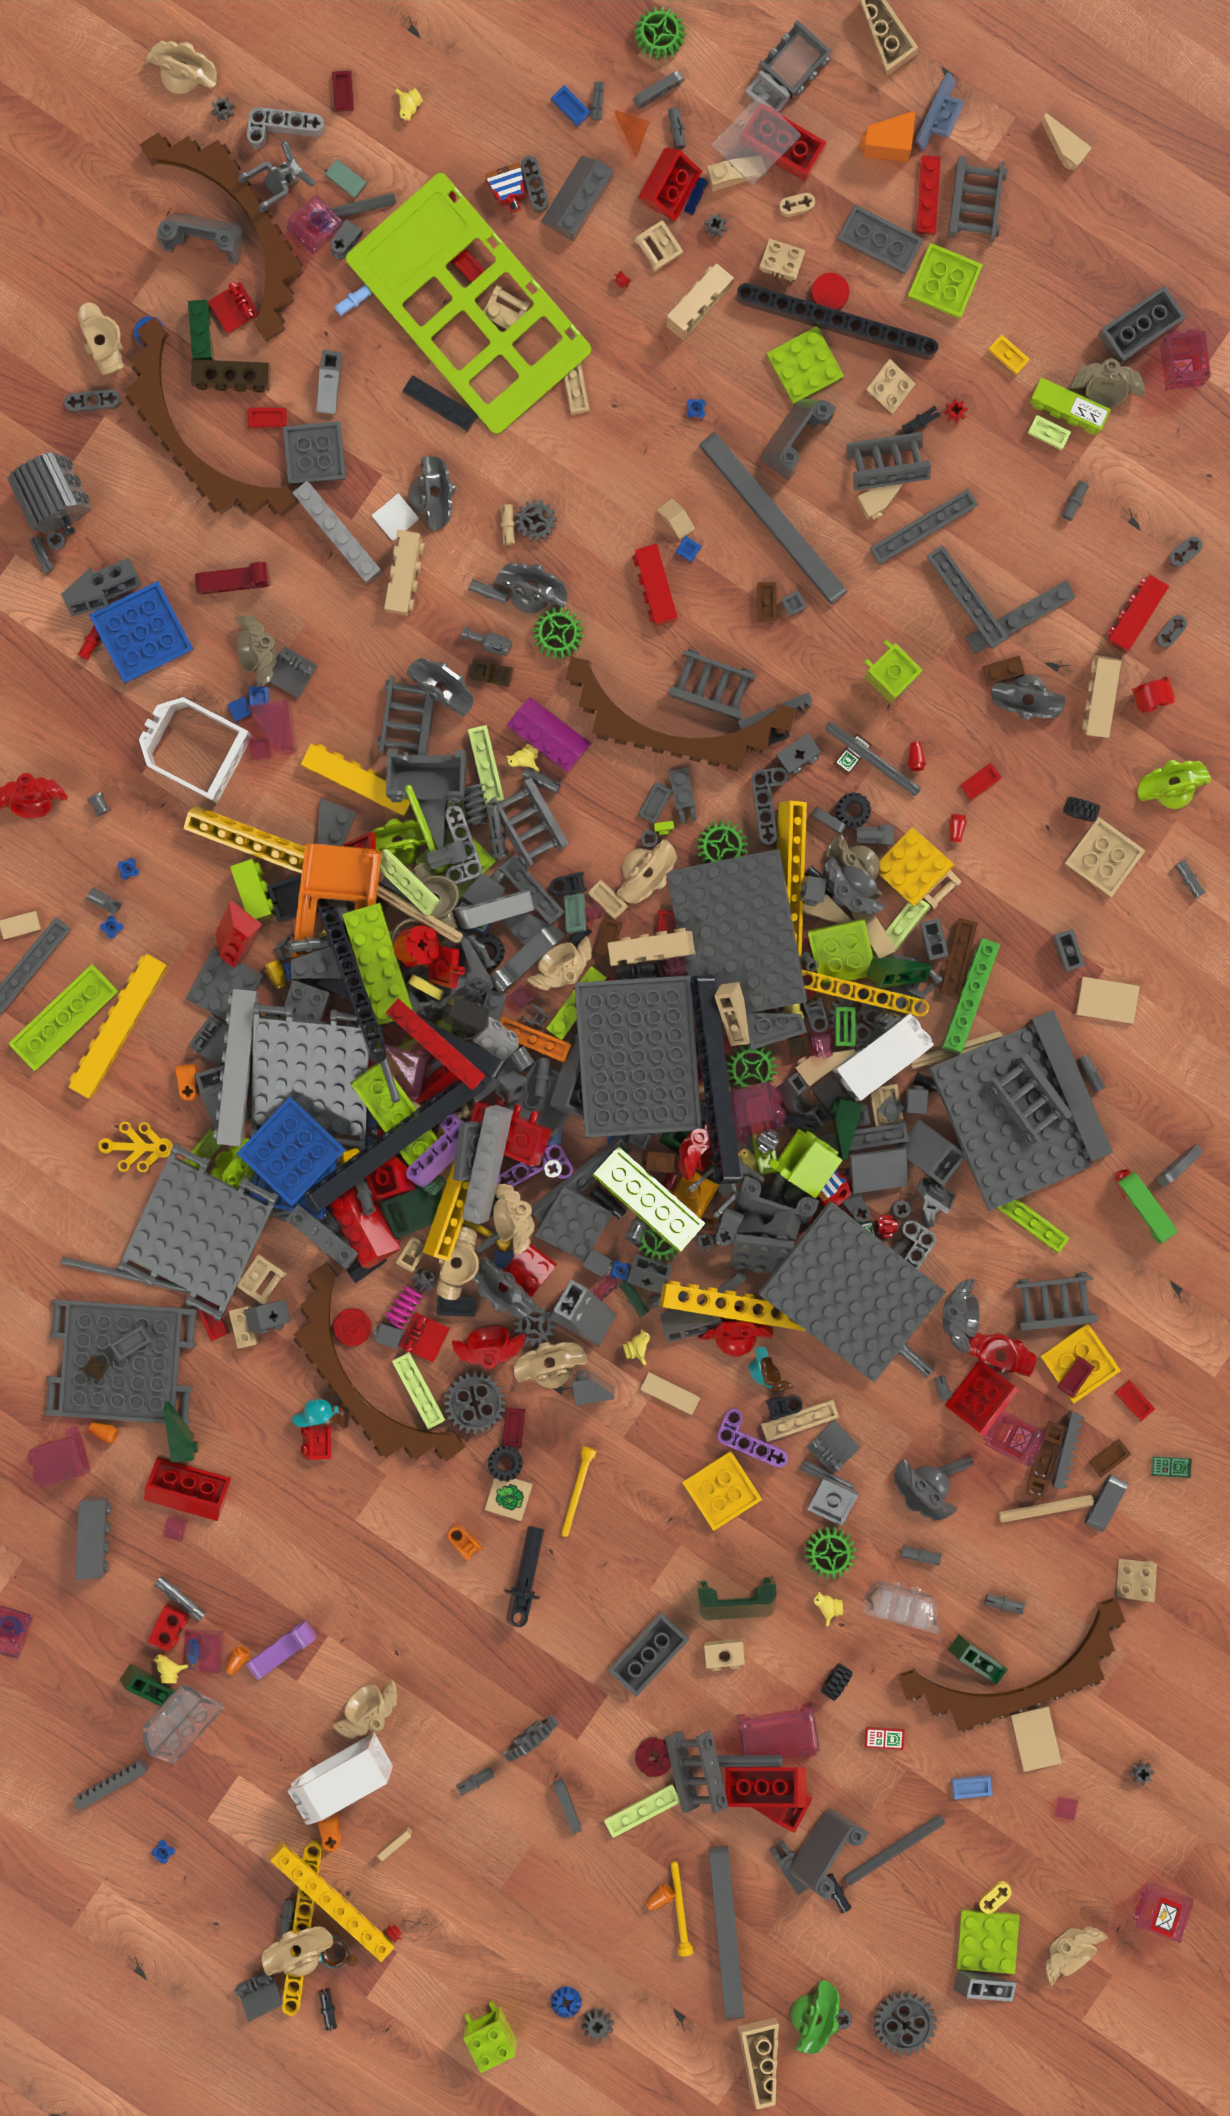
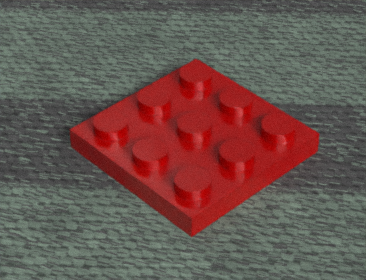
(981, 1397)

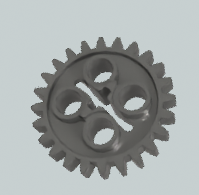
(872, 1035)
(458, 1406)
(530, 1738)
(915, 2010)

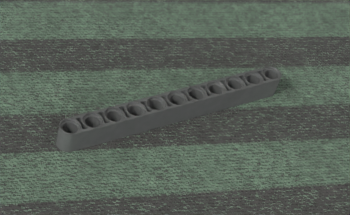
(773, 518)

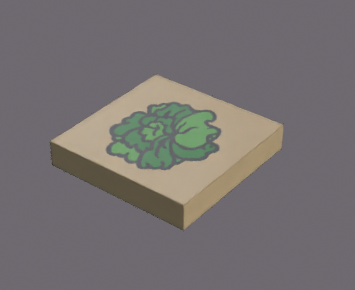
(509, 1498)

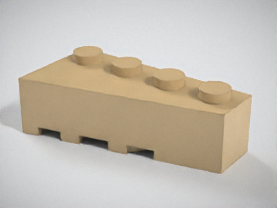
(889, 35)
(699, 301)
(404, 573)
(1101, 696)
(652, 948)
(759, 2051)

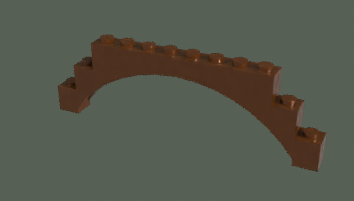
(216, 165)
(149, 398)
(724, 749)
(378, 1427)
(980, 1708)

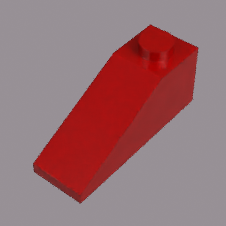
(436, 1083)

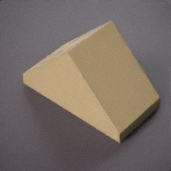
(676, 518)
(411, 1254)

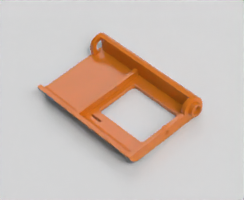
(336, 875)

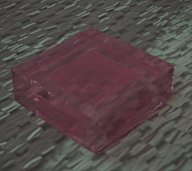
(1066, 1808)

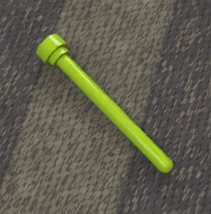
(423, 824)

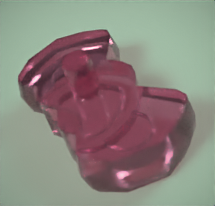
(593, 913)
(605, 1288)

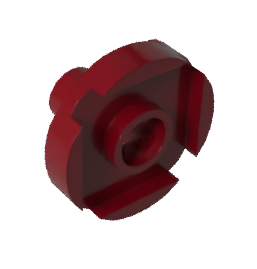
(643, 1753)

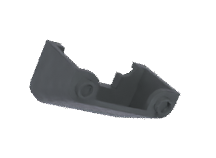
(225, 234)
(778, 452)
(429, 775)
(470, 984)
(751, 1202)
(822, 1849)

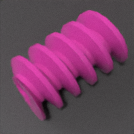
(403, 1306)

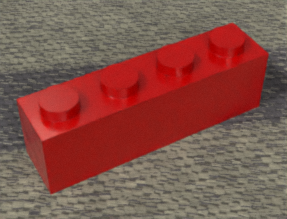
(655, 584)
(1137, 614)

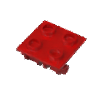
(233, 307)
(424, 1337)

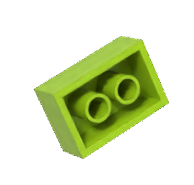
(253, 889)

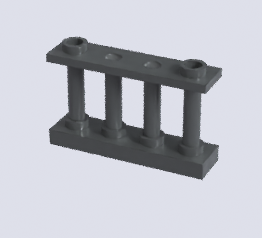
(958, 206)
(890, 475)
(697, 698)
(423, 728)
(547, 823)
(1047, 1095)
(323, 1236)
(1066, 1318)
(683, 1774)

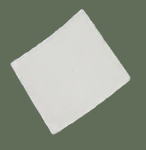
(395, 515)

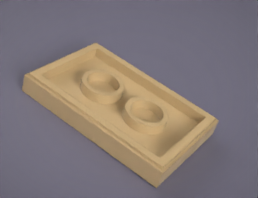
(1107, 1000)
(1035, 1738)

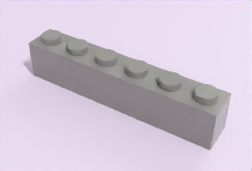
(337, 533)
(487, 1164)

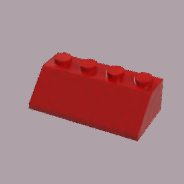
(365, 1233)
(187, 1489)

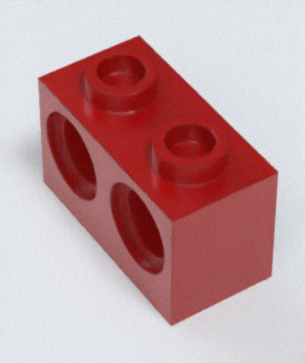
(164, 1626)

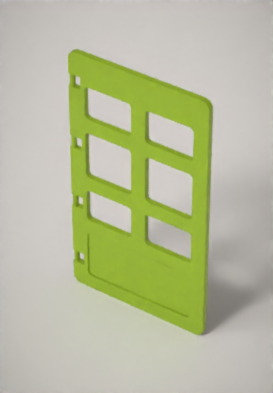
(417, 246)

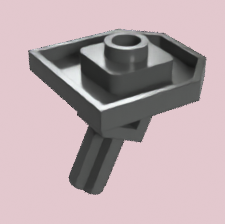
(935, 1198)

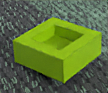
(664, 827)

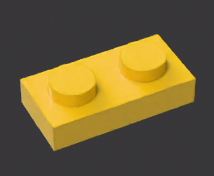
(1008, 354)

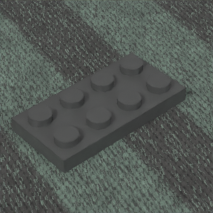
(880, 239)

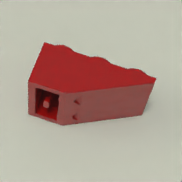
(786, 1817)

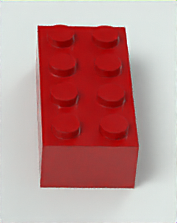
(803, 154)
(766, 1787)

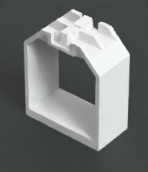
(157, 727)
(883, 1058)
(341, 1779)

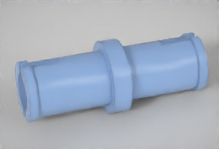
(353, 300)

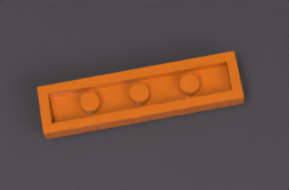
(538, 1041)

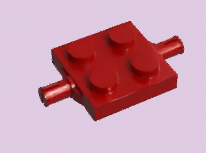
(445, 967)

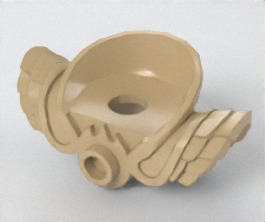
(178, 76)
(94, 323)
(637, 862)
(562, 965)
(512, 1218)
(451, 1279)
(566, 1358)
(367, 1710)
(312, 1943)
(1072, 1951)

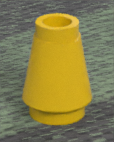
(276, 973)

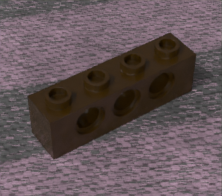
(201, 369)

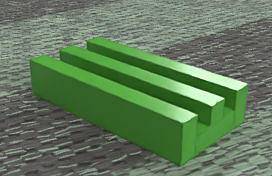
(853, 1026)

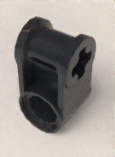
(570, 884)
(782, 1406)

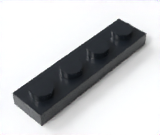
(440, 403)

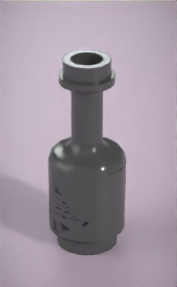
(491, 642)

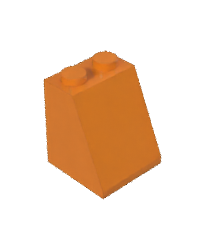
(889, 138)

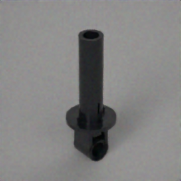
(522, 1592)

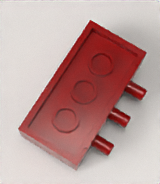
(525, 1137)

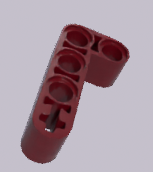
(235, 579)

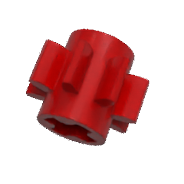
(951, 414)
(886, 1226)

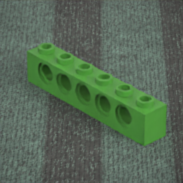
(970, 996)

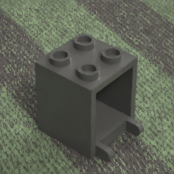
(308, 1002)

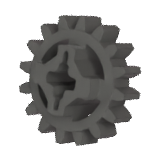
(529, 517)
(543, 1335)

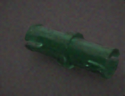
(634, 1298)

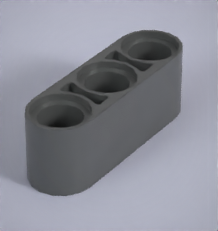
(1106, 1503)

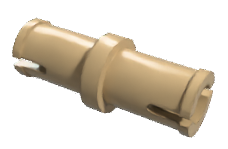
(508, 524)

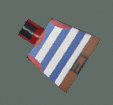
(507, 186)
(835, 1189)

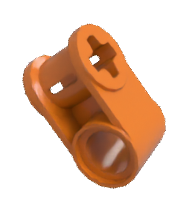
(186, 1078)
(466, 1544)
(329, 1828)

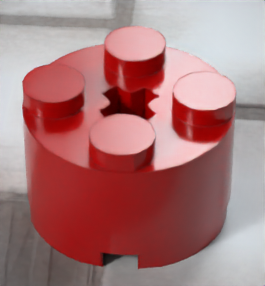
(1153, 693)
(416, 946)

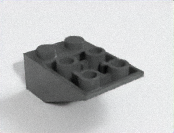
(209, 1086)
(932, 1153)
(583, 1313)

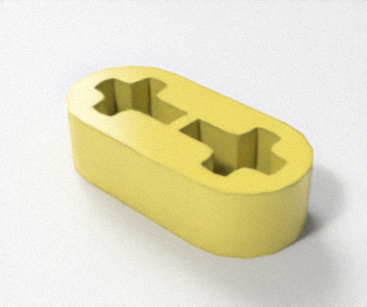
(426, 987)
(997, 1901)

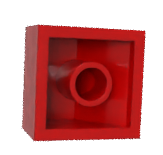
(389, 1180)

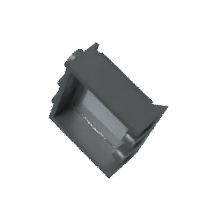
(796, 59)

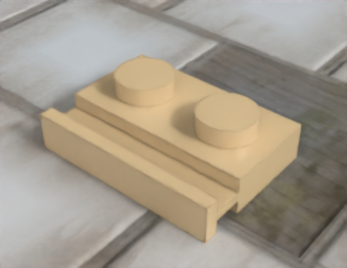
(877, 1099)

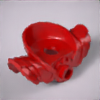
(30, 796)
(695, 1152)
(737, 1336)
(488, 1346)
(1017, 1359)

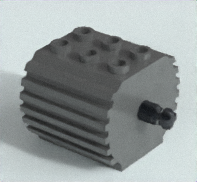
(49, 493)

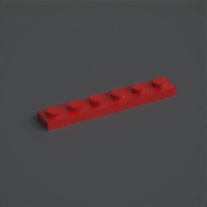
(435, 1044)

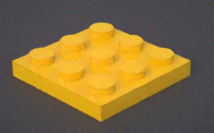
(914, 867)
(1089, 1347)
(722, 1490)

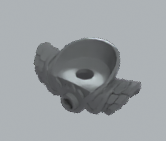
(436, 509)
(527, 597)
(455, 694)
(1010, 697)
(852, 887)
(513, 1301)
(961, 1315)
(924, 1490)

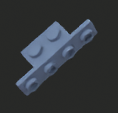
(942, 114)

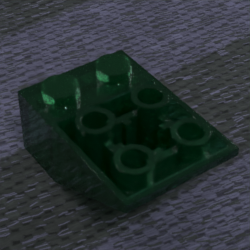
(411, 1211)

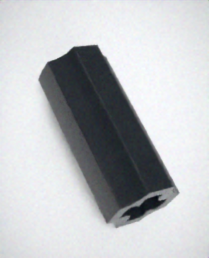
(358, 1272)

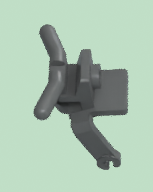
(279, 178)
(725, 1189)

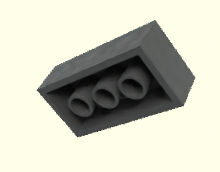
(1142, 325)
(648, 1653)

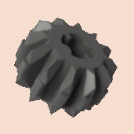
(604, 2022)

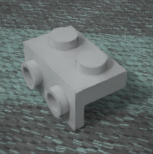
(769, 90)
(497, 1039)

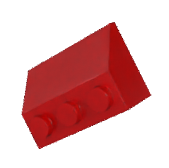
(670, 183)
(236, 934)

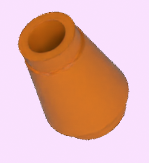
(104, 1432)
(237, 1659)
(660, 1897)

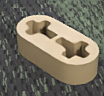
(796, 200)

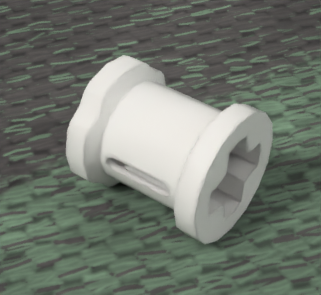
(547, 1170)

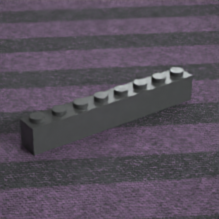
(1071, 1086)

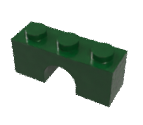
(200, 330)

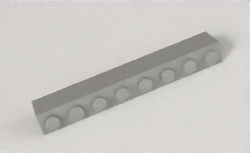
(237, 1068)

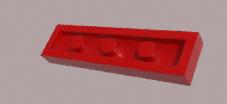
(928, 195)

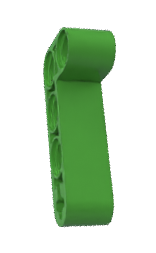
(1148, 1208)

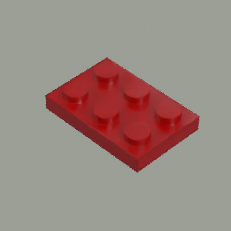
(529, 1270)

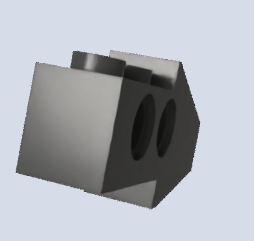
(94, 589)

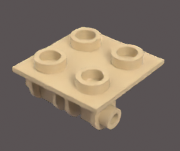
(782, 260)
(890, 386)
(1136, 1580)

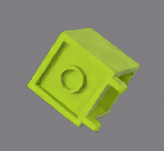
(892, 672)
(807, 1162)
(489, 2038)

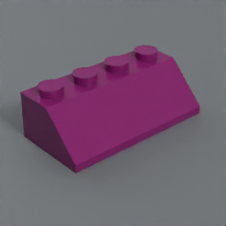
(548, 735)

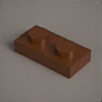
(766, 602)
(1003, 670)

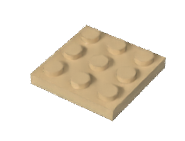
(1104, 857)

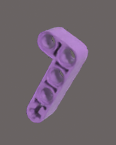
(437, 1156)
(531, 1170)
(754, 1442)
(282, 1649)

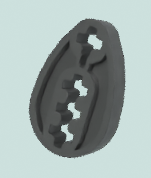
(1178, 1166)

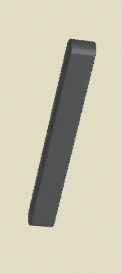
(726, 1932)

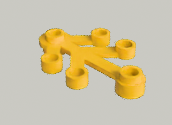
(138, 1147)

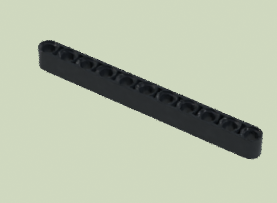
(846, 318)
(352, 977)
(479, 1058)
(715, 1080)
(390, 1144)

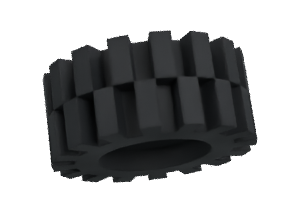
(853, 798)
(1081, 809)
(497, 944)
(513, 1455)
(836, 1681)

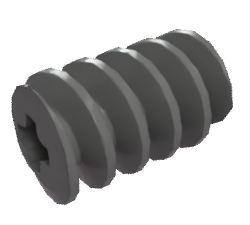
(475, 805)

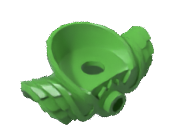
(805, 2015)

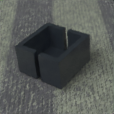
(287, 896)

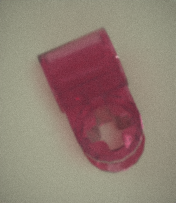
(821, 1045)

